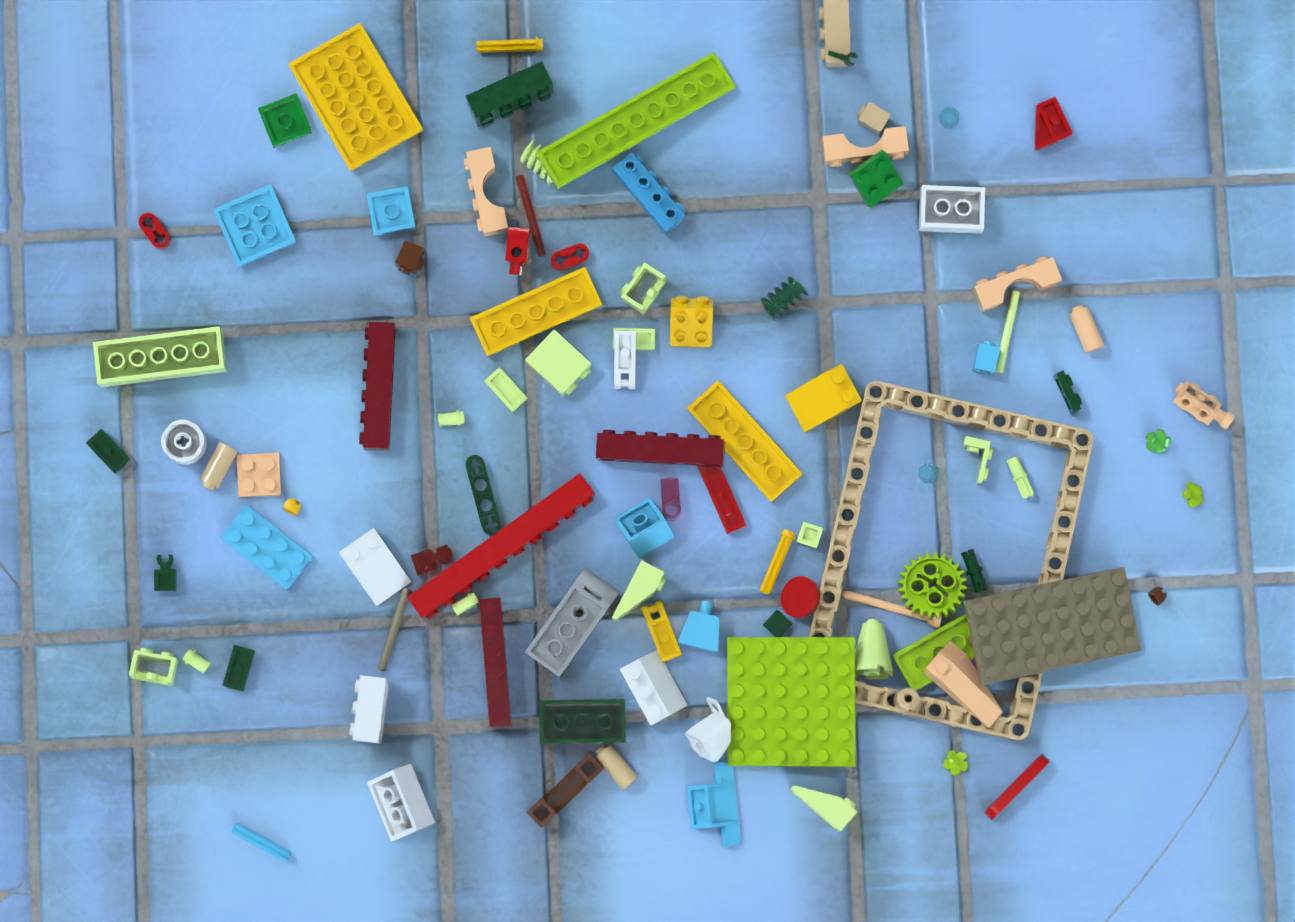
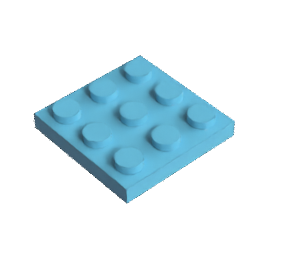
(254, 225)

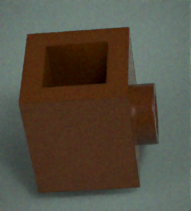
(410, 258)

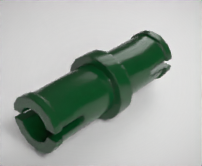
(974, 571)

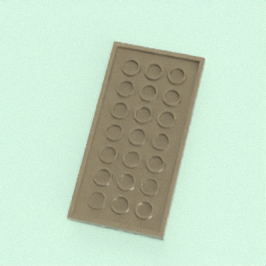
(1052, 625)

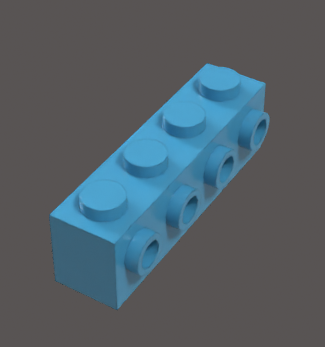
(649, 193)

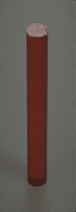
(530, 215)

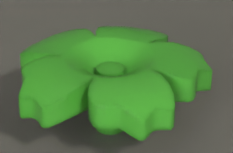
(1157, 441)

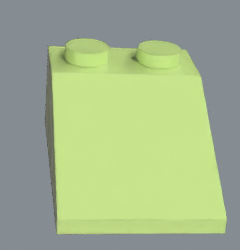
(642, 586)
(831, 808)

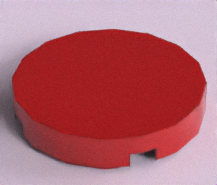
(800, 597)

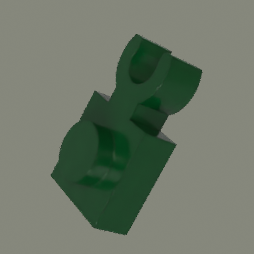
(165, 578)

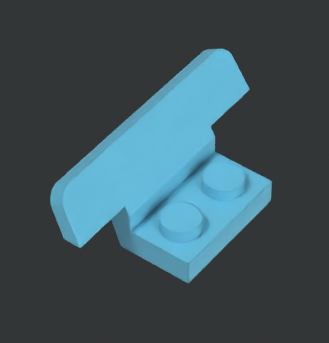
(716, 805)

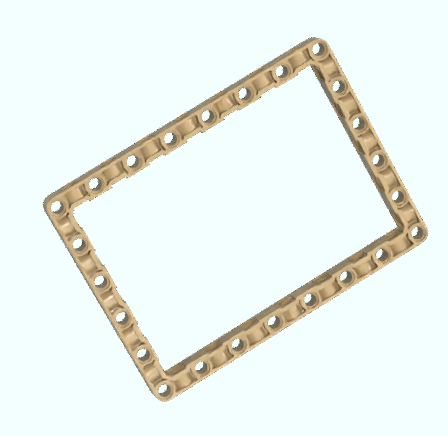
(1057, 545)

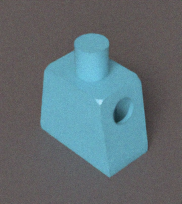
(701, 629)

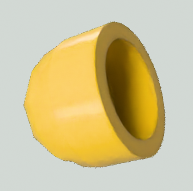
(292, 506)

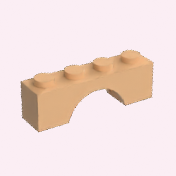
(839, 150)
(481, 166)
(1041, 274)

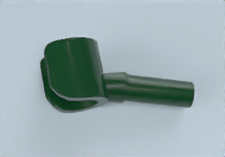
(844, 57)

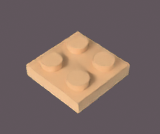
(259, 475)

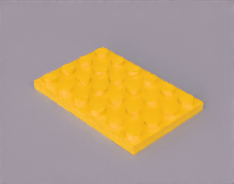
(355, 97)

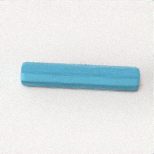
(261, 842)

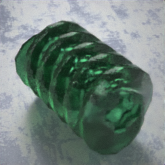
(783, 297)

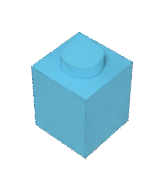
(986, 358)

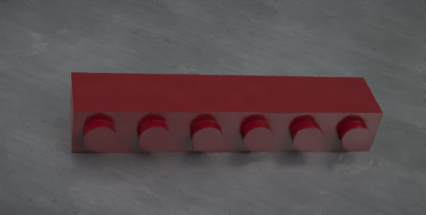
(378, 386)
(660, 449)
(495, 662)

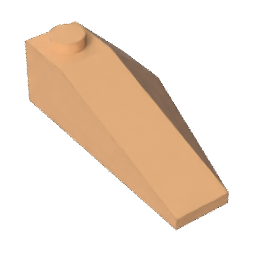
(960, 680)

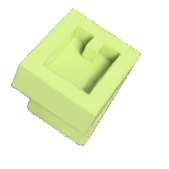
(974, 446)

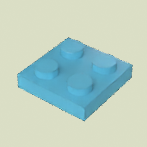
(391, 211)

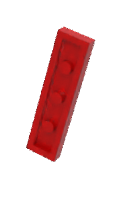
(722, 498)

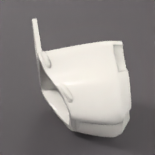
(711, 735)

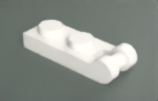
(624, 358)

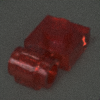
(426, 561)

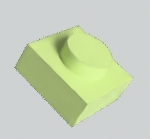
(809, 535)

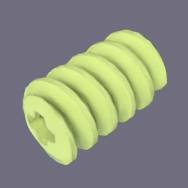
(529, 155)

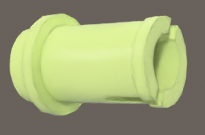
(453, 418)
(465, 603)
(196, 661)

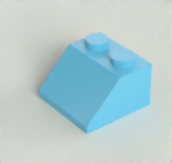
(644, 527)

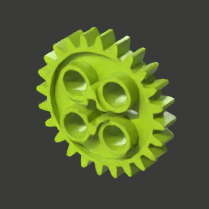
(944, 571)

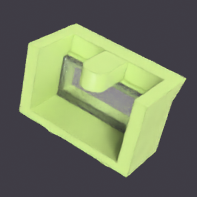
(643, 288)
(153, 667)

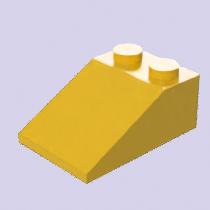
(823, 398)

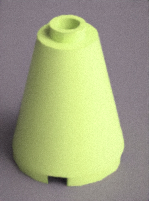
(873, 652)

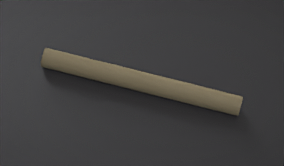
(394, 629)

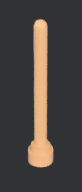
(890, 607)

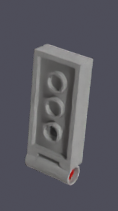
(564, 631)

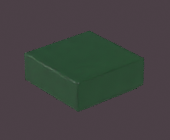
(777, 624)

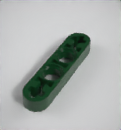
(486, 494)

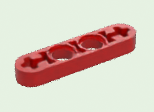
(1017, 786)

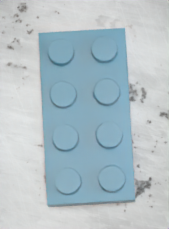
(266, 547)

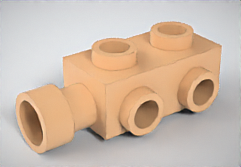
(1197, 405)

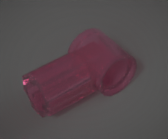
(670, 496)

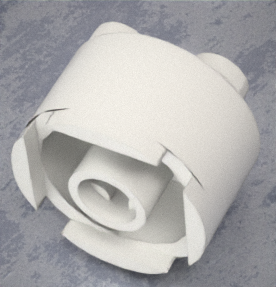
(174, 436)

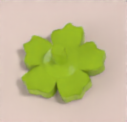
(1193, 494)
(955, 762)

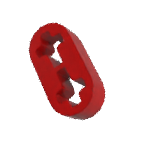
(157, 228)
(567, 252)

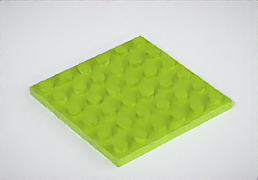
(792, 701)

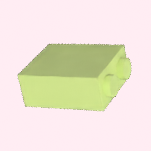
(559, 363)

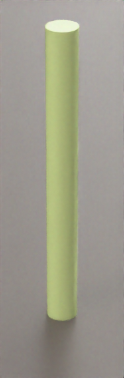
(1007, 332)

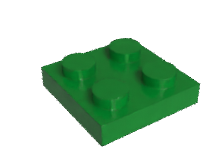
(285, 120)
(876, 178)

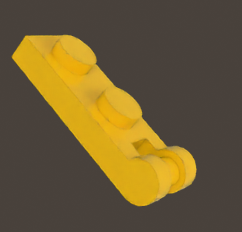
(661, 632)

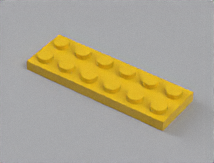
(536, 311)
(745, 441)

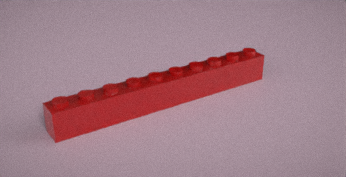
(501, 546)

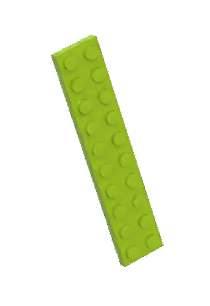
(635, 120)

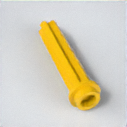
(510, 45)
(777, 561)

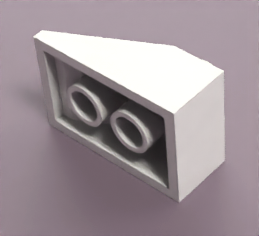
(375, 567)

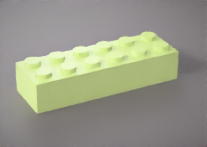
(159, 356)

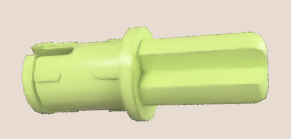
(1020, 477)

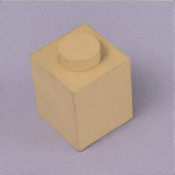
(873, 118)

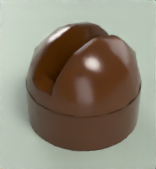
(1157, 596)

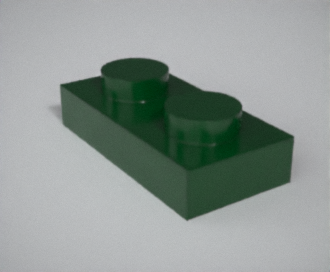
(1064, 384)
(108, 451)
(238, 668)

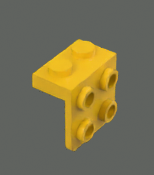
(691, 321)

